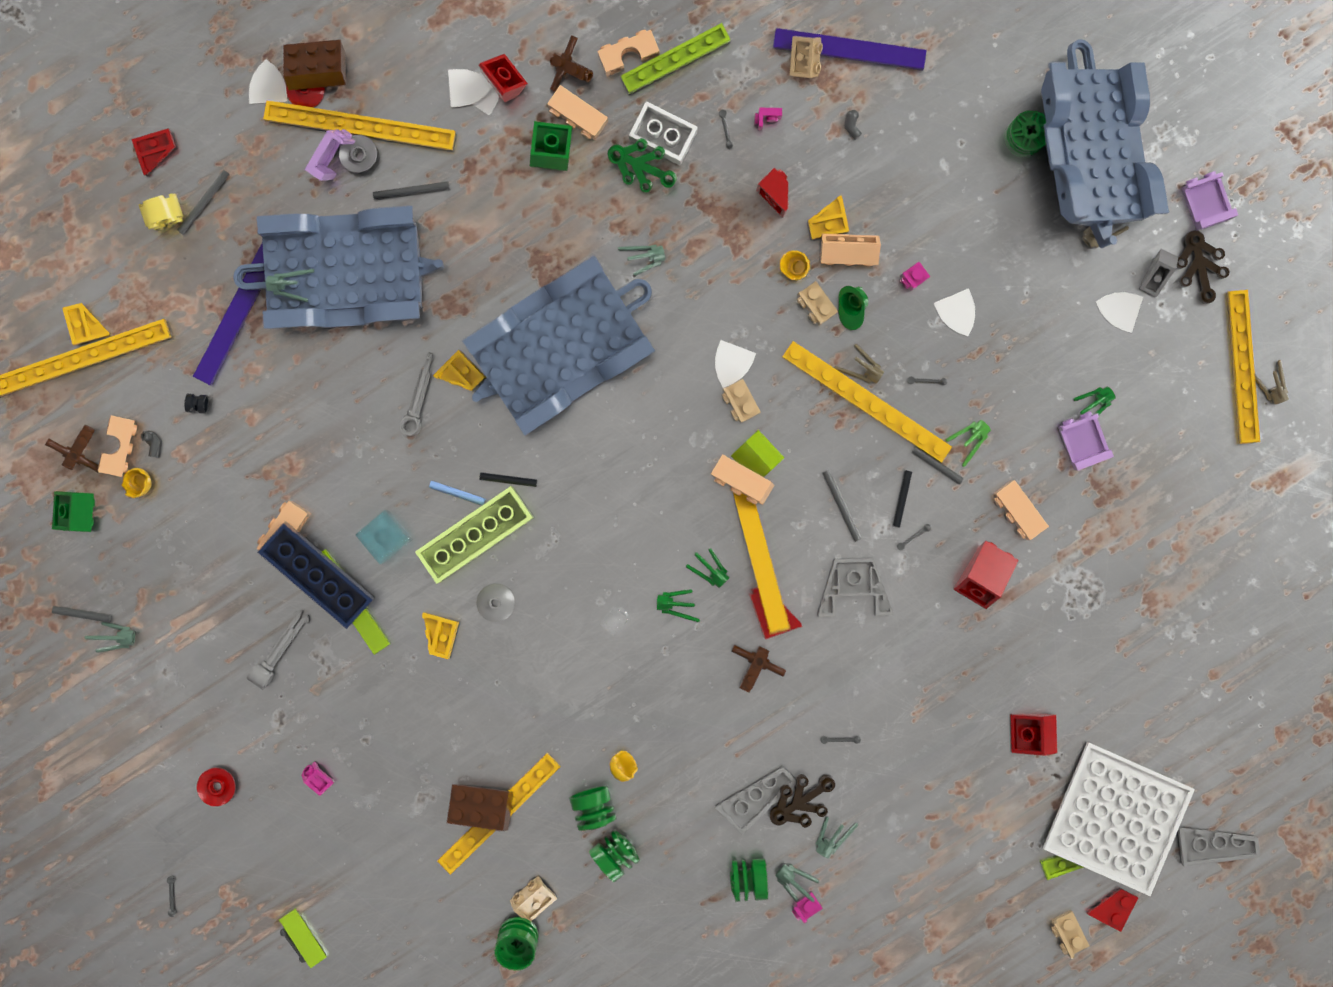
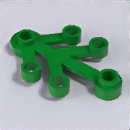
(639, 164)

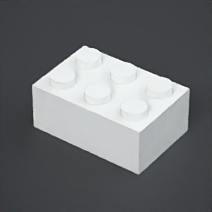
(663, 130)

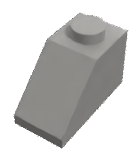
(1159, 272)

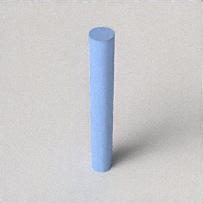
(457, 493)

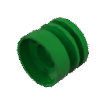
(1016, 134)
(591, 803)
(614, 855)
(749, 880)
(516, 943)

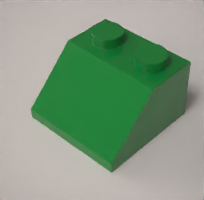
(550, 146)
(73, 511)

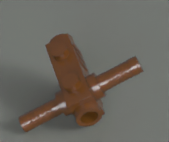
(565, 64)
(73, 455)
(757, 662)

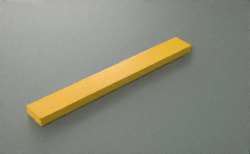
(1243, 366)
(761, 564)
(521, 792)

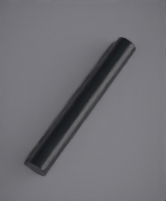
(508, 479)
(902, 498)

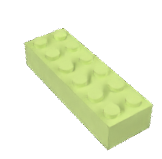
(474, 535)

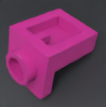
(769, 114)
(914, 276)
(316, 778)
(805, 908)

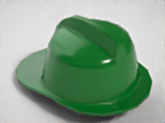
(852, 307)

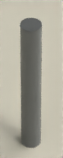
(936, 464)
(81, 614)

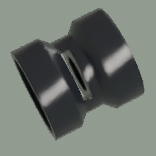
(196, 403)

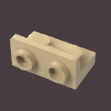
(805, 56)
(816, 303)
(741, 401)
(532, 899)
(1069, 933)

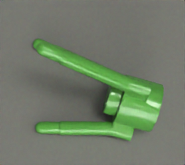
(979, 431)

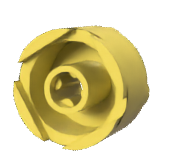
(160, 211)

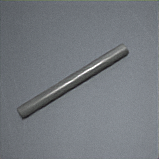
(411, 190)
(203, 202)
(842, 506)

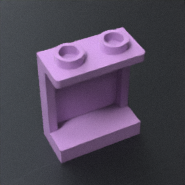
(325, 152)
(1208, 201)
(1084, 441)

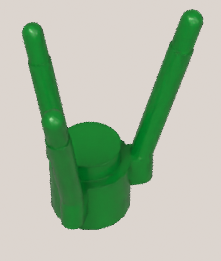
(1103, 397)
(718, 577)
(665, 603)

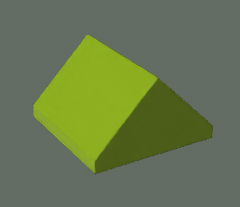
(758, 454)

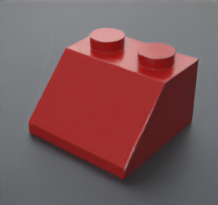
(503, 77)
(774, 190)
(1034, 734)

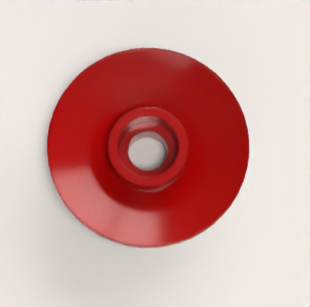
(308, 98)
(207, 790)

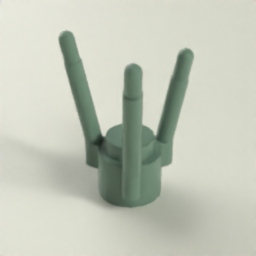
(654, 252)
(277, 283)
(125, 637)
(828, 846)
(786, 875)

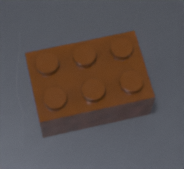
(314, 64)
(480, 807)

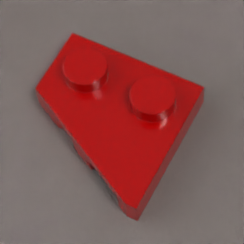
(153, 149)
(1115, 909)

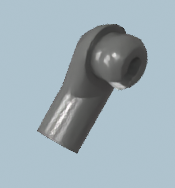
(850, 123)
(153, 441)

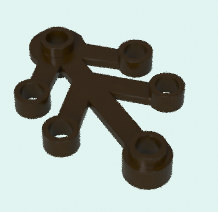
(1201, 263)
(800, 802)

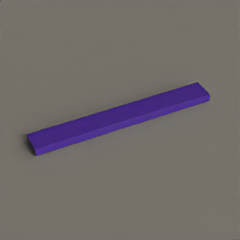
(857, 49)
(230, 325)

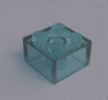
(383, 537)

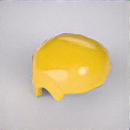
(795, 265)
(136, 482)
(623, 766)

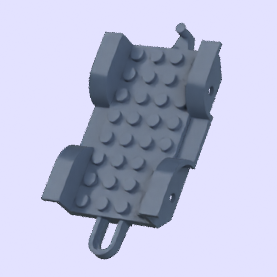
(1099, 145)
(361, 263)
(559, 344)

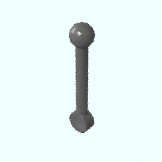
(722, 113)
(911, 380)
(901, 546)
(856, 739)
(170, 880)
(283, 933)

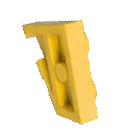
(829, 220)
(83, 325)
(460, 372)
(440, 634)

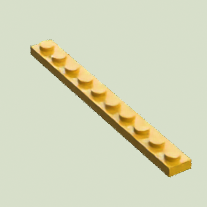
(359, 125)
(84, 356)
(867, 401)

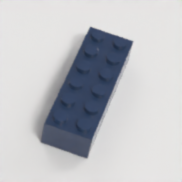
(315, 574)

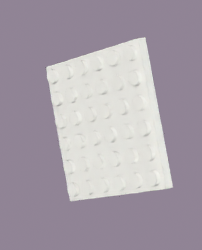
(1118, 819)

